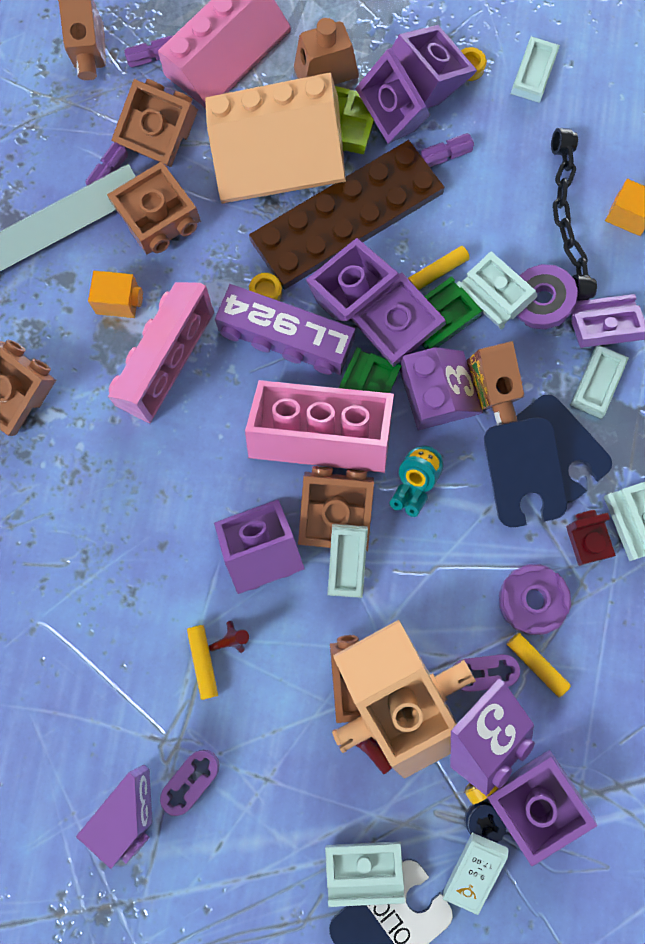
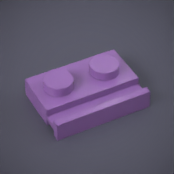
(608, 321)

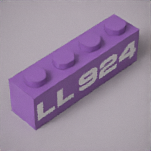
(284, 330)

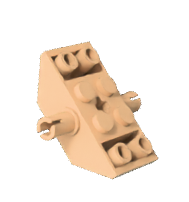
(383, 679)

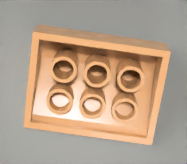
(276, 138)

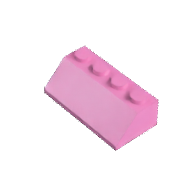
(222, 45)
(162, 350)
(320, 426)

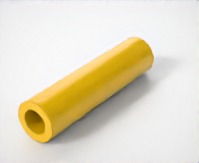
(439, 267)
(202, 662)
(539, 665)

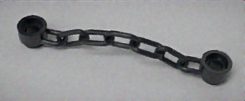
(564, 143)

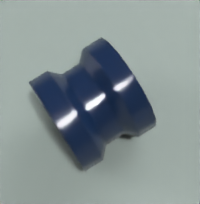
(478, 819)

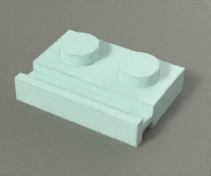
(497, 290)
(628, 515)
(364, 874)

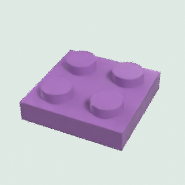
(398, 320)

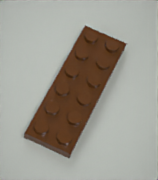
(348, 210)

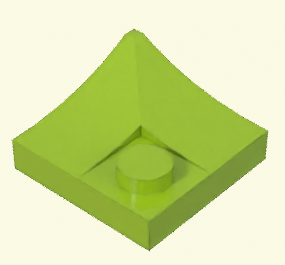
(354, 120)

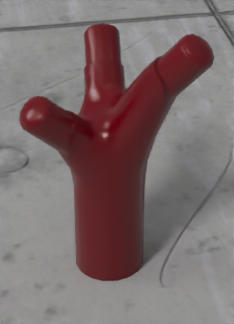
(232, 639)
(375, 753)

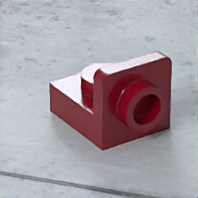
(590, 537)

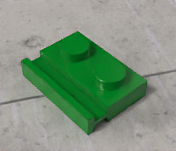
(455, 307)
(369, 373)

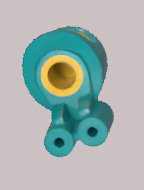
(419, 474)

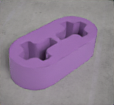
(489, 662)
(196, 787)

